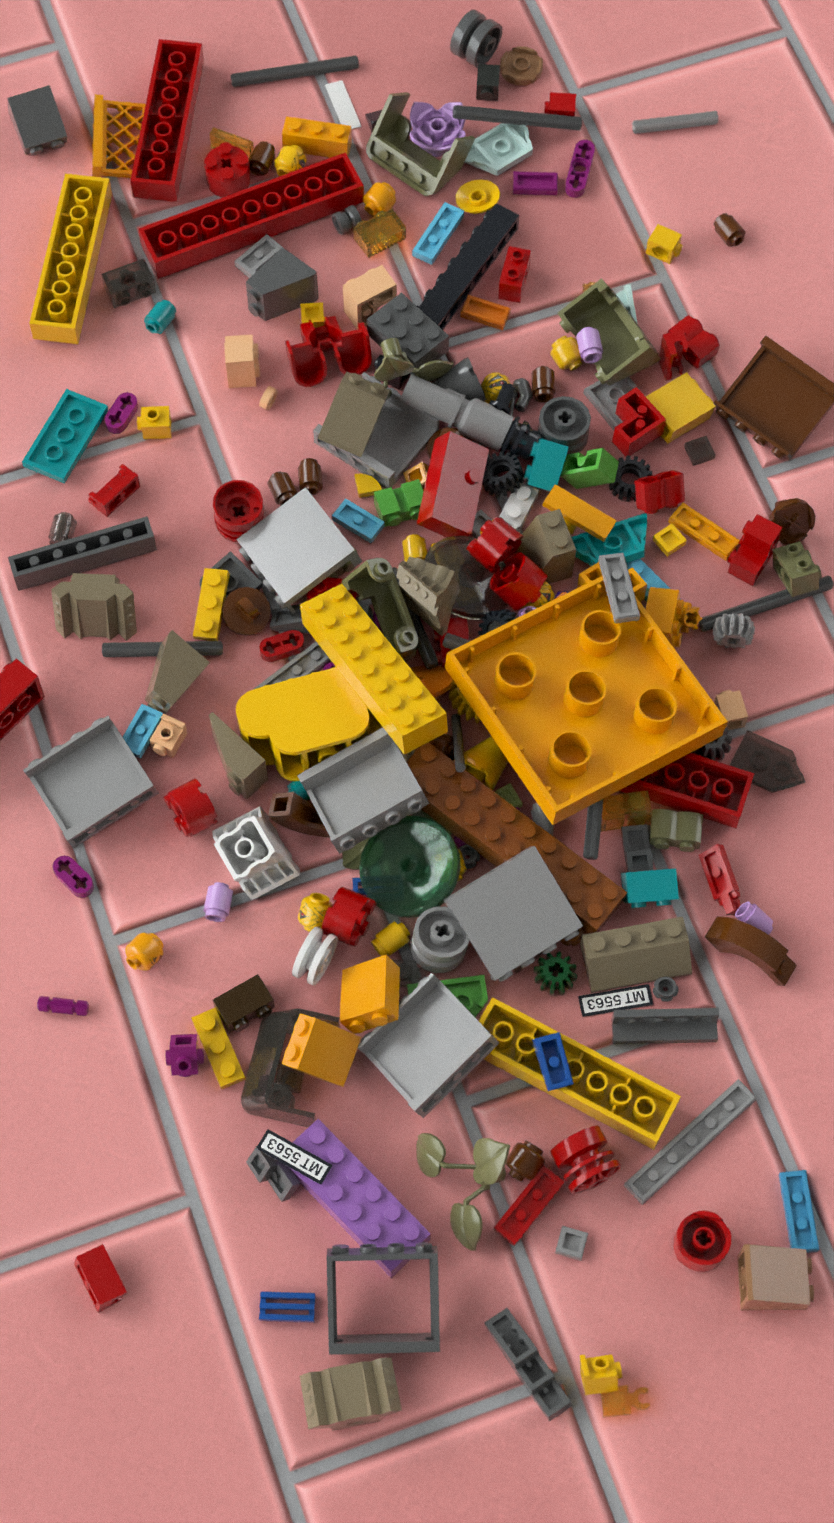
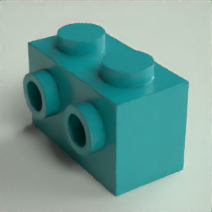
(546, 464)
(650, 886)

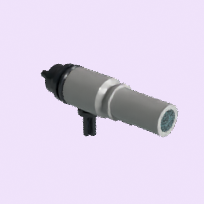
(475, 419)

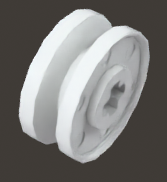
(314, 956)

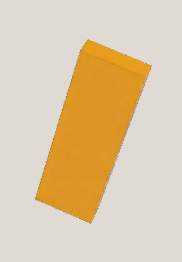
(579, 513)
(704, 531)

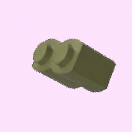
(675, 830)

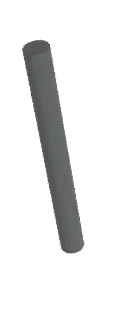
(458, 743)

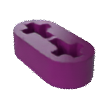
(124, 414)
(69, 880)

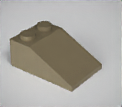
(242, 764)

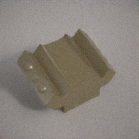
(428, 591)
(94, 607)
(350, 1394)

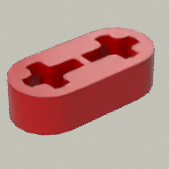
(281, 646)

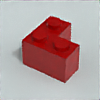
(640, 423)
(755, 550)

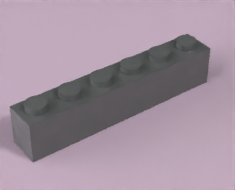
(82, 553)

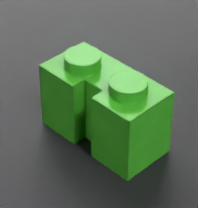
(590, 470)
(399, 503)

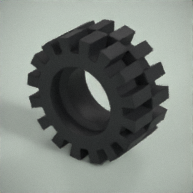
(624, 467)
(508, 481)

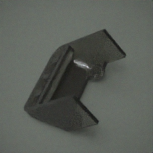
(260, 1092)

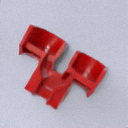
(307, 358)

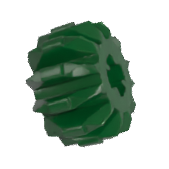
(565, 976)

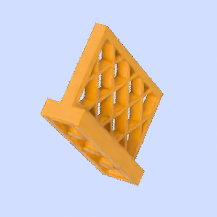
(101, 133)

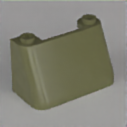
(623, 342)
(378, 582)

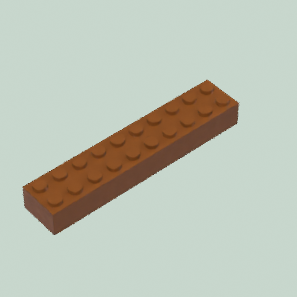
(502, 831)

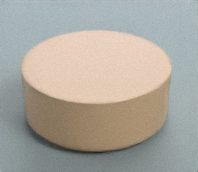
(268, 398)

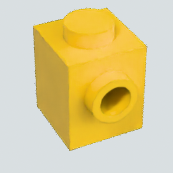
(155, 422)

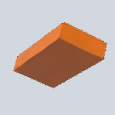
(485, 312)

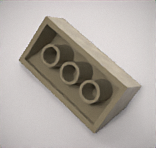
(636, 954)

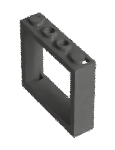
(383, 1342)

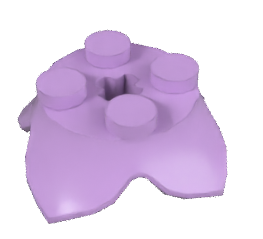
(434, 128)

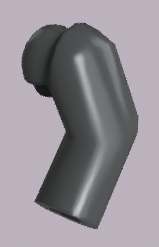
(525, 392)

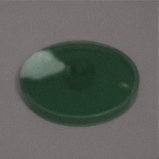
(410, 867)

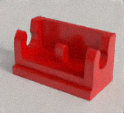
(671, 352)
(115, 491)
(100, 1278)

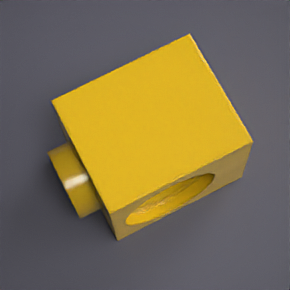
(664, 244)

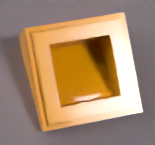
(417, 472)

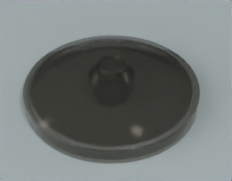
(473, 578)

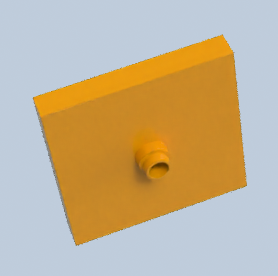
(583, 699)

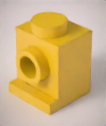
(599, 1374)

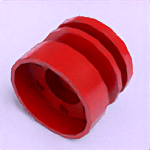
(233, 500)
(586, 1161)

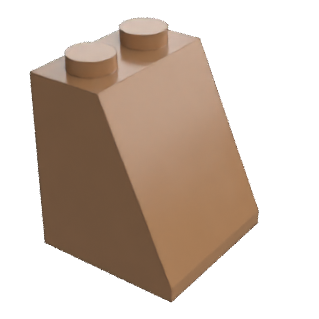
(774, 1278)

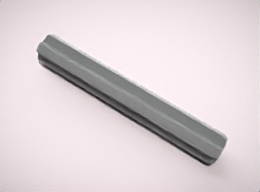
(675, 122)

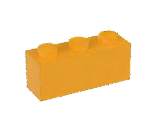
(317, 137)

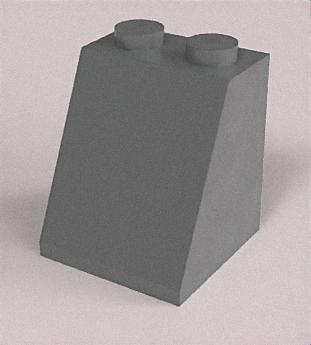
(37, 120)
(281, 286)

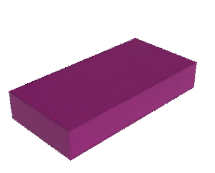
(535, 183)

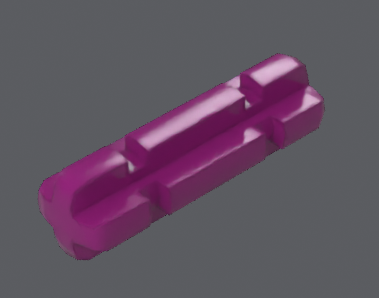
(62, 1006)

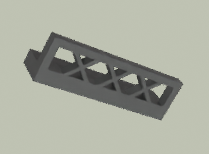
(664, 1026)

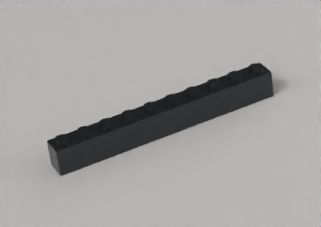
(465, 271)

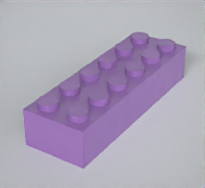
(358, 1197)

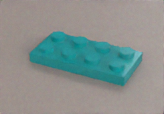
(65, 436)

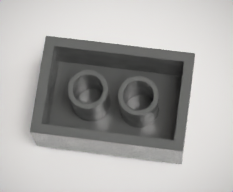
(415, 330)

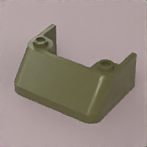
(406, 160)

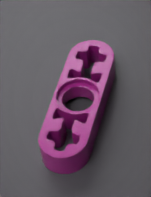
(581, 176)

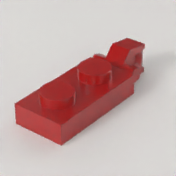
(721, 878)

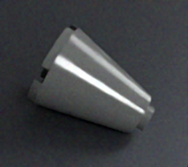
(462, 380)

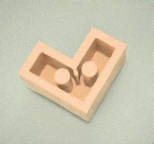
(367, 293)
(241, 361)

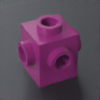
(184, 1055)

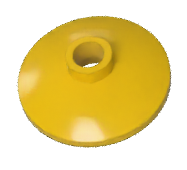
(477, 196)

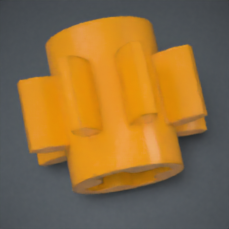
(689, 618)

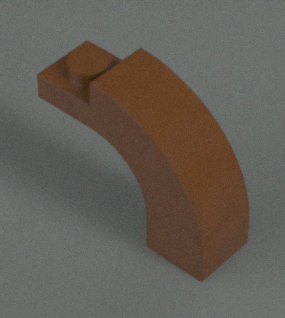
(296, 814)
(745, 940)

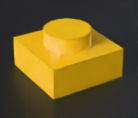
(312, 312)
(669, 540)

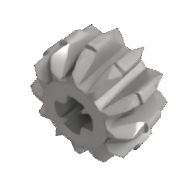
(733, 630)

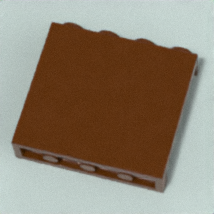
(777, 399)

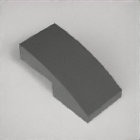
(637, 848)
(276, 1173)

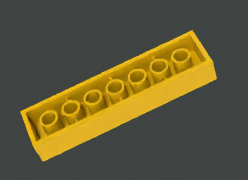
(71, 259)
(374, 669)
(600, 1084)

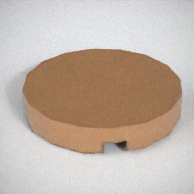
(521, 66)

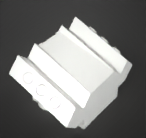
(255, 853)

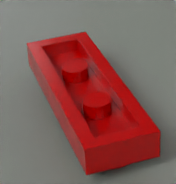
(528, 1206)

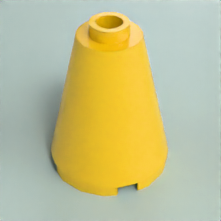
(485, 762)

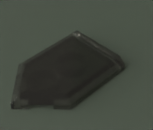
(773, 764)

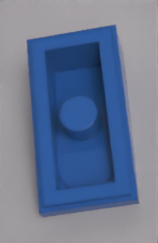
(553, 1061)

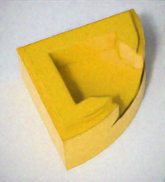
(366, 485)

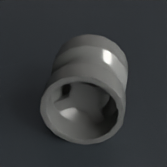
(346, 219)

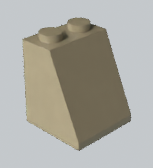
(354, 414)
(550, 546)
(173, 672)

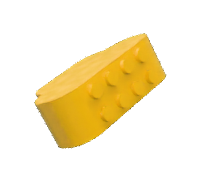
(303, 720)

